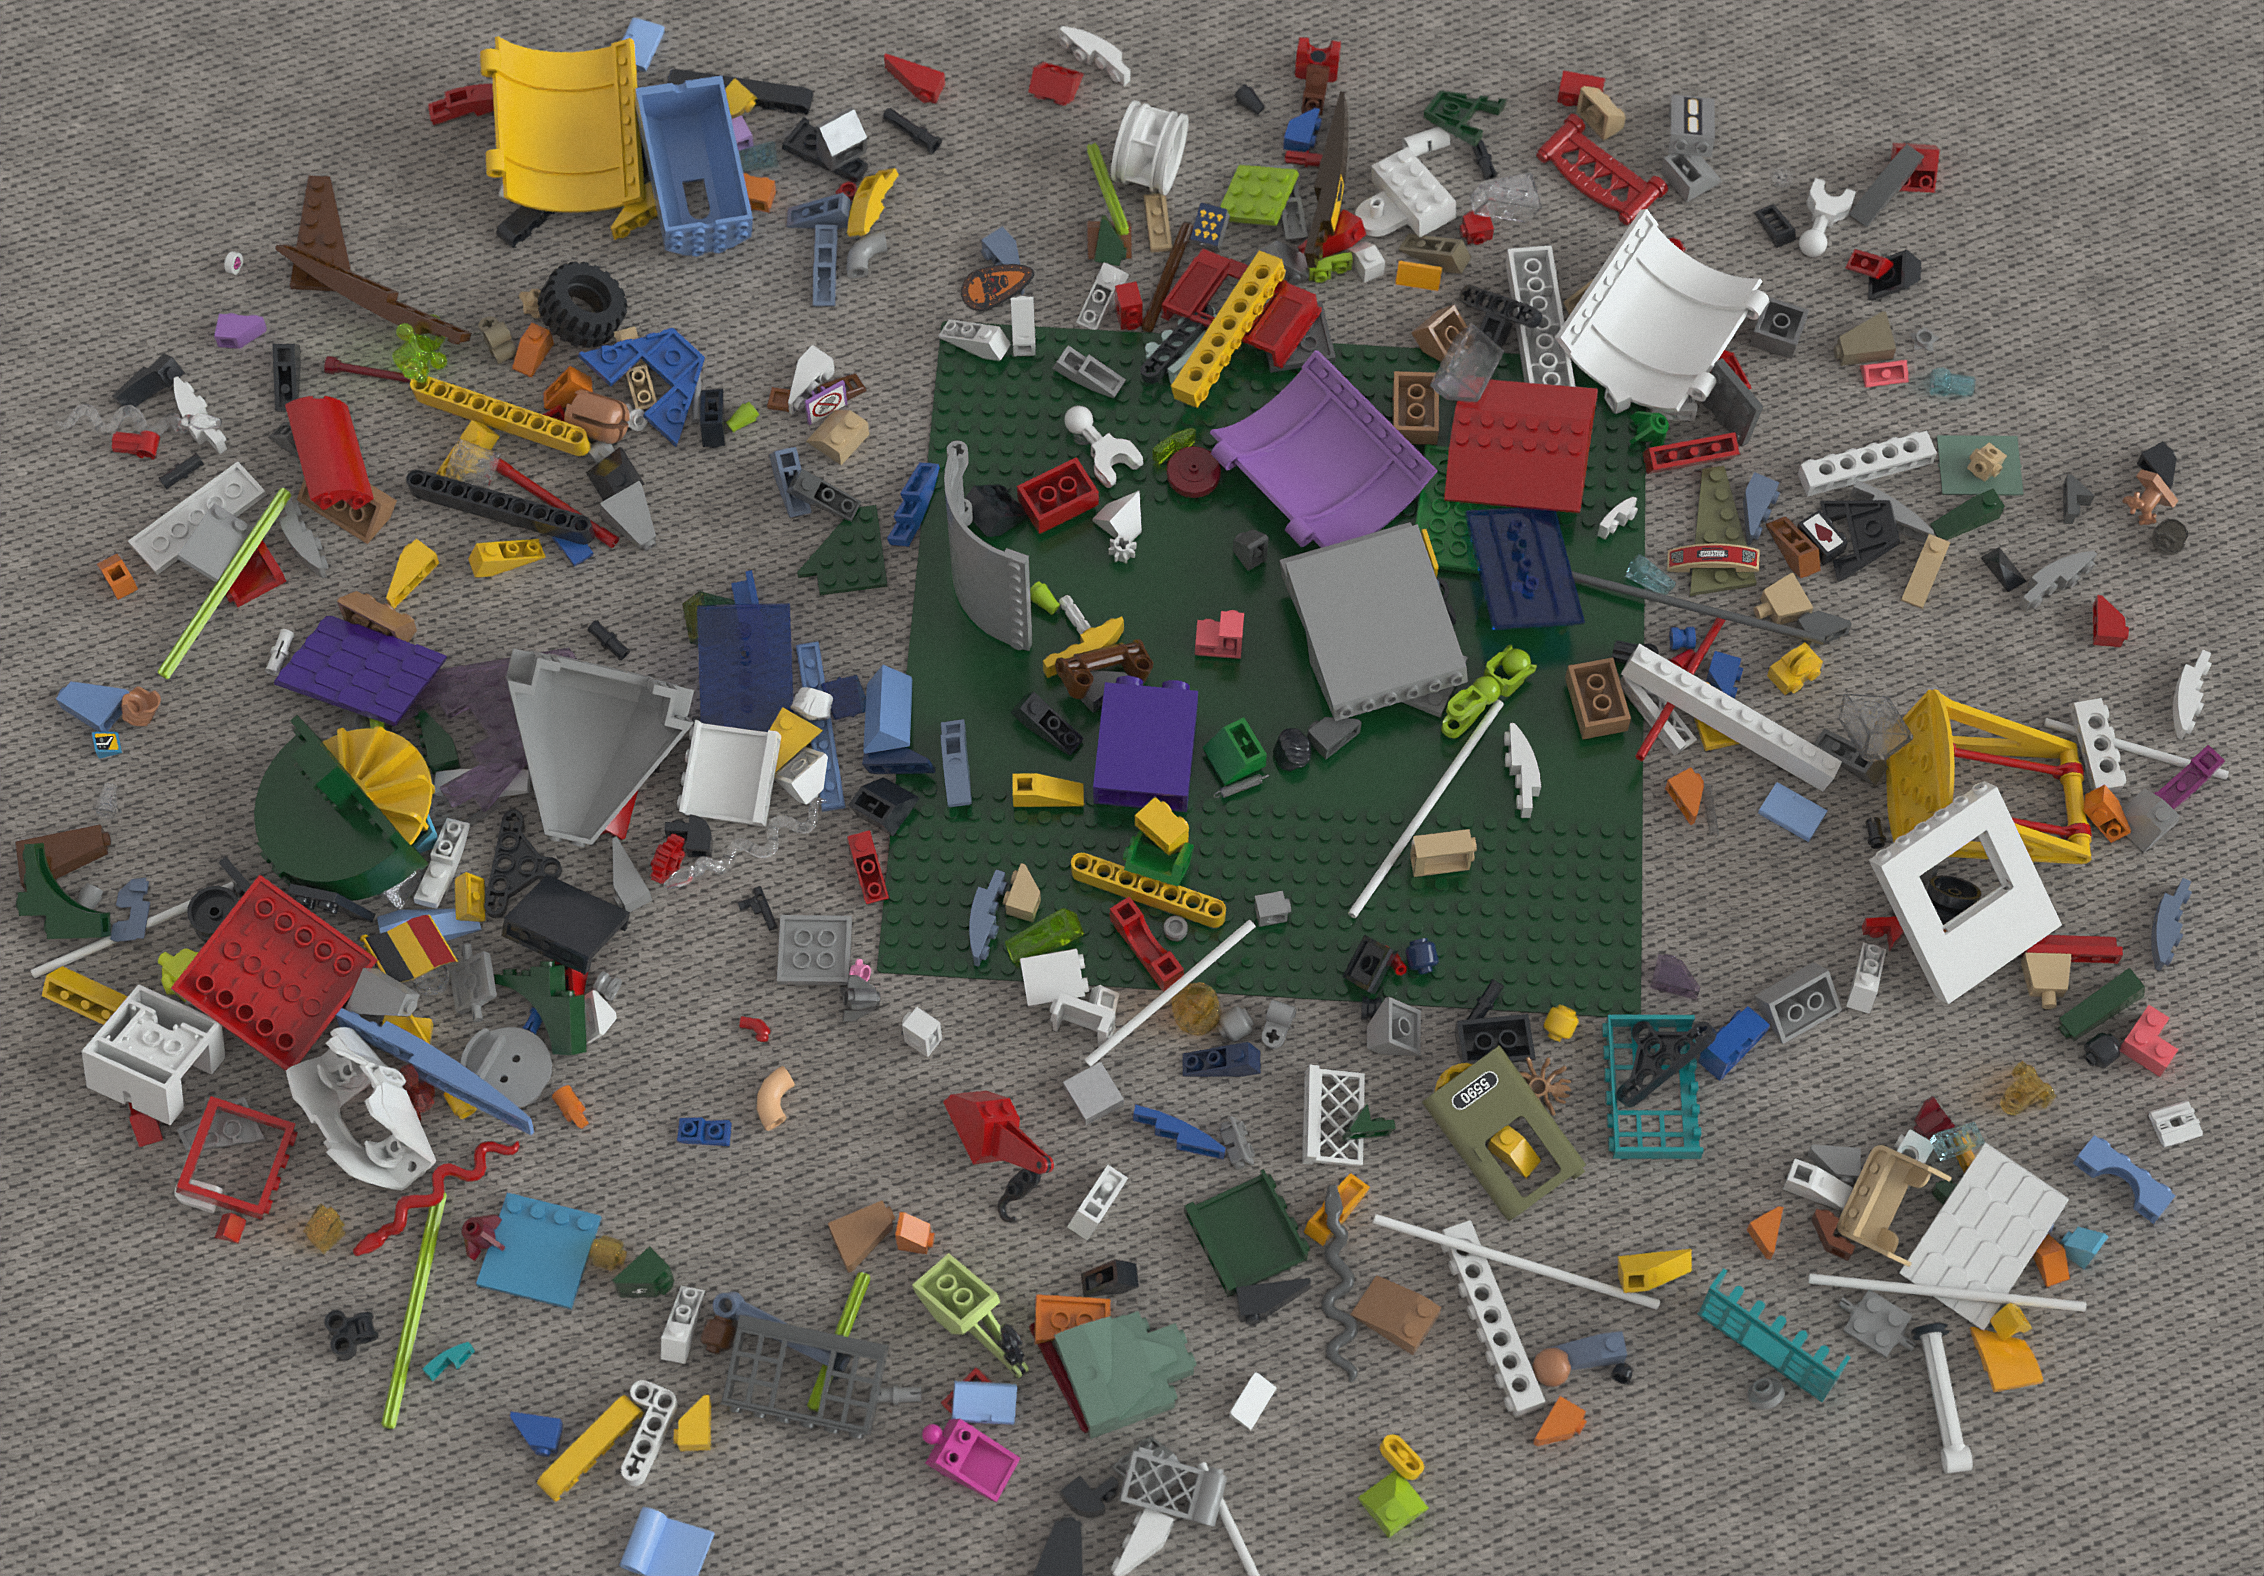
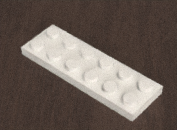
(165, 538)

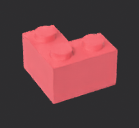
(1221, 637)
(2146, 1046)

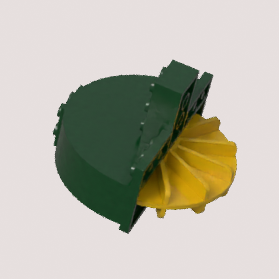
(344, 810)

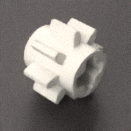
(1125, 553)

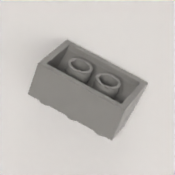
(1799, 1002)

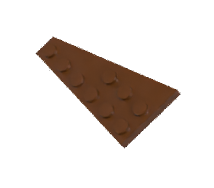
(319, 232)

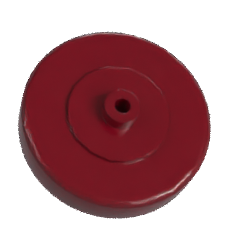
(1193, 472)

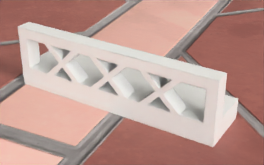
(1650, 712)

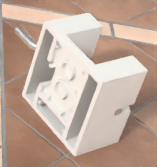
(148, 1050)

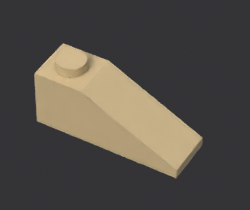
(1925, 571)

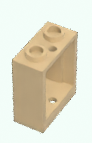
(1442, 852)

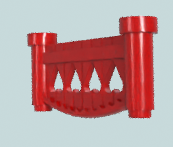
(1569, 139)

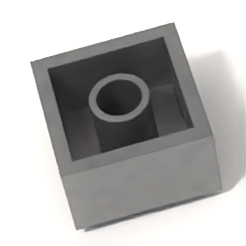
(1779, 328)

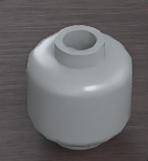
(1235, 1024)

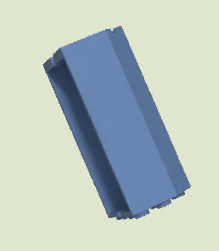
(693, 139)

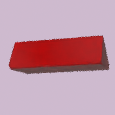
(1868, 264)

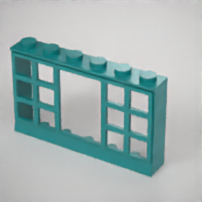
(1688, 1090)
(1767, 1341)

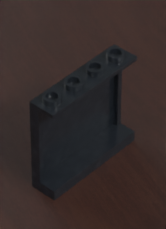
(564, 923)

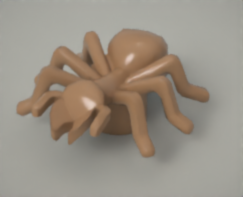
(1542, 1087)

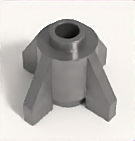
(859, 997)

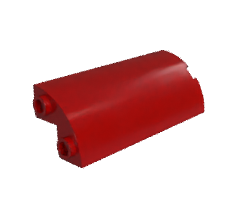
(329, 452)

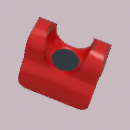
(1309, 54)

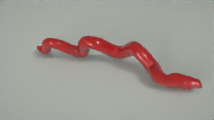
(376, 1239)

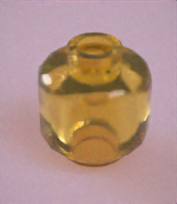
(607, 1252)

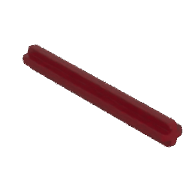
(1061, 1377)

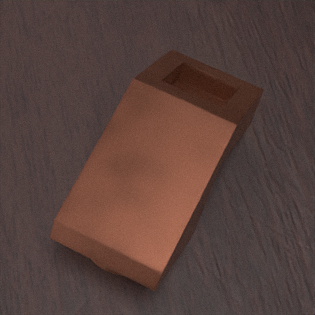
(1315, 88)
(1825, 1225)

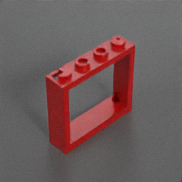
(273, 1181)

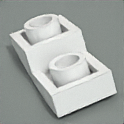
(1618, 515)

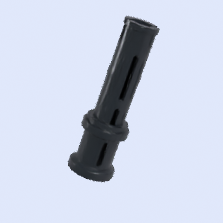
(918, 134)

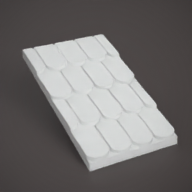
(1985, 1233)

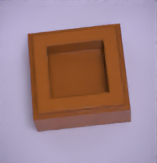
(779, 399)

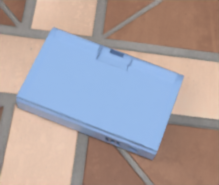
(646, 40)
(1792, 811)
(984, 1402)

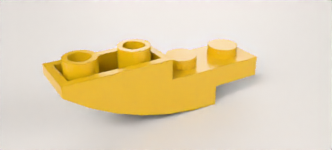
(867, 201)
(1090, 640)

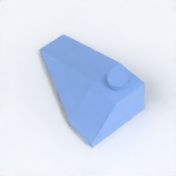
(444, 919)

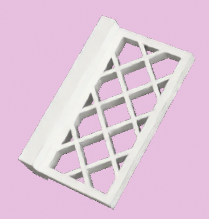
(1312, 1116)

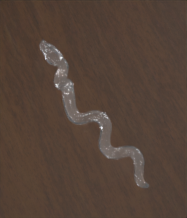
(181, 426)
(686, 874)

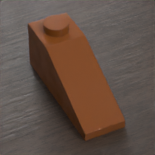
(1795, 547)

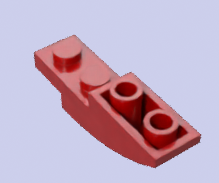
(462, 101)

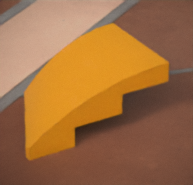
(2007, 1361)

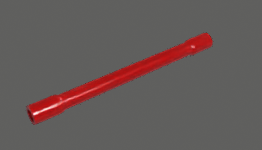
(508, 471)

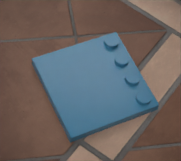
(542, 1251)

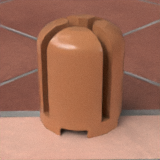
(598, 416)

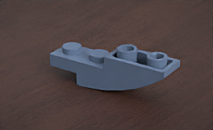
(955, 763)
(983, 918)
(2166, 925)

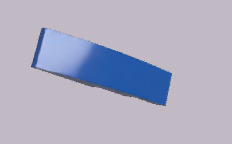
(915, 502)
(1188, 1137)

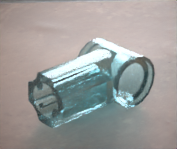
(1946, 383)

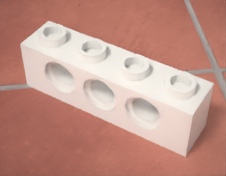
(2096, 712)

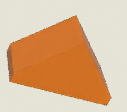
(1765, 1231)
(2051, 1261)

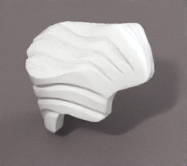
(812, 704)

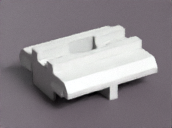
(2169, 1135)

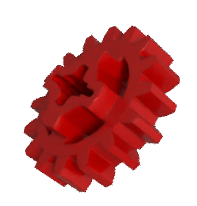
(667, 858)

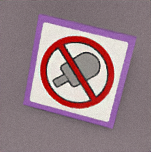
(825, 402)

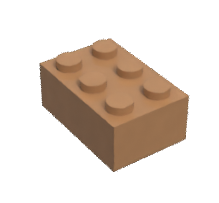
(1415, 407)
(1597, 698)

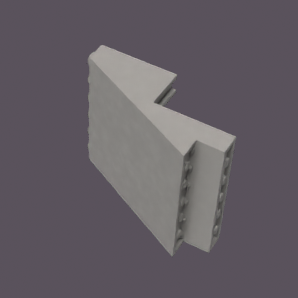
(1374, 621)

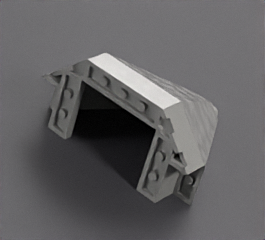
(590, 737)

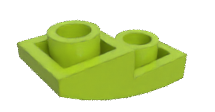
(1337, 263)

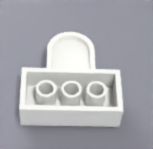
(1406, 196)

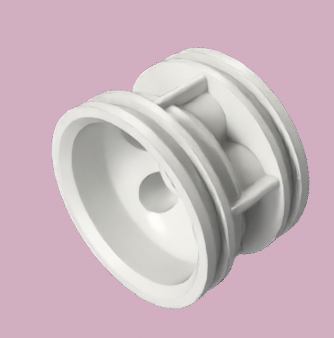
(1149, 147)

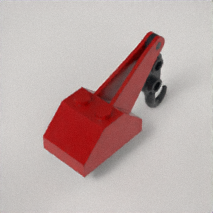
(992, 1134)

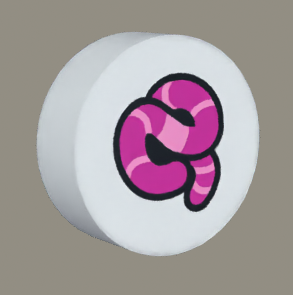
(233, 263)

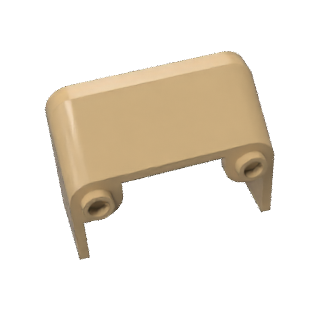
(1879, 1196)

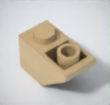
(1024, 895)

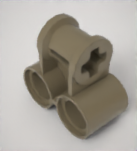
(497, 339)

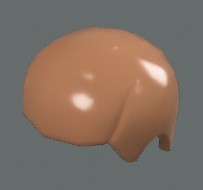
(1551, 1367)

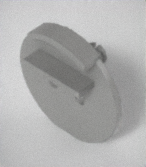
(492, 1056)

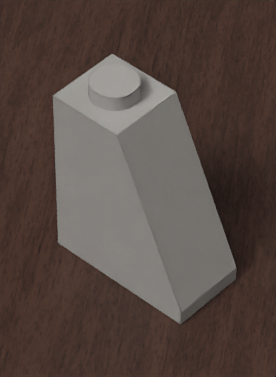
(381, 995)

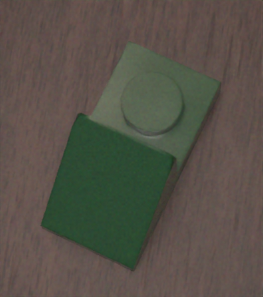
(1363, 1127)

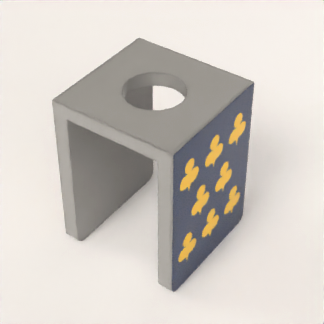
(1210, 226)

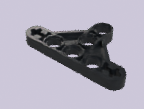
(514, 875)
(1651, 1064)

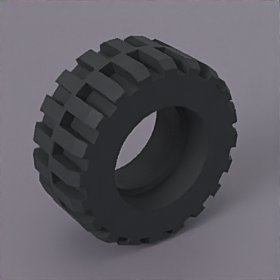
(571, 321)

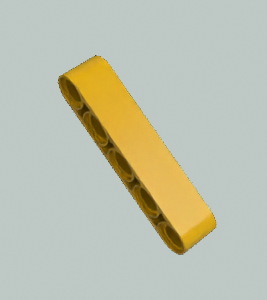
(589, 1447)

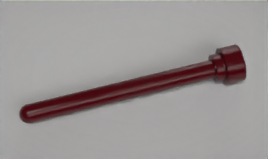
(333, 365)

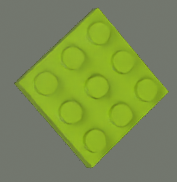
(1259, 194)

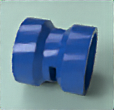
(1682, 638)

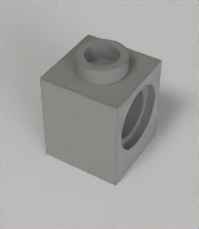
(1271, 908)

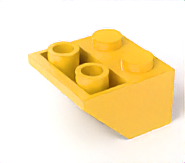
(1163, 826)

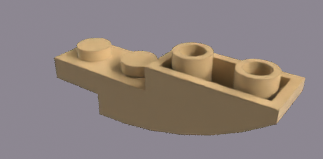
(638, 376)

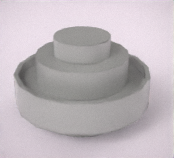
(1766, 1393)

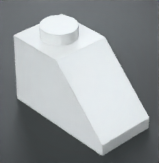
(1367, 260)

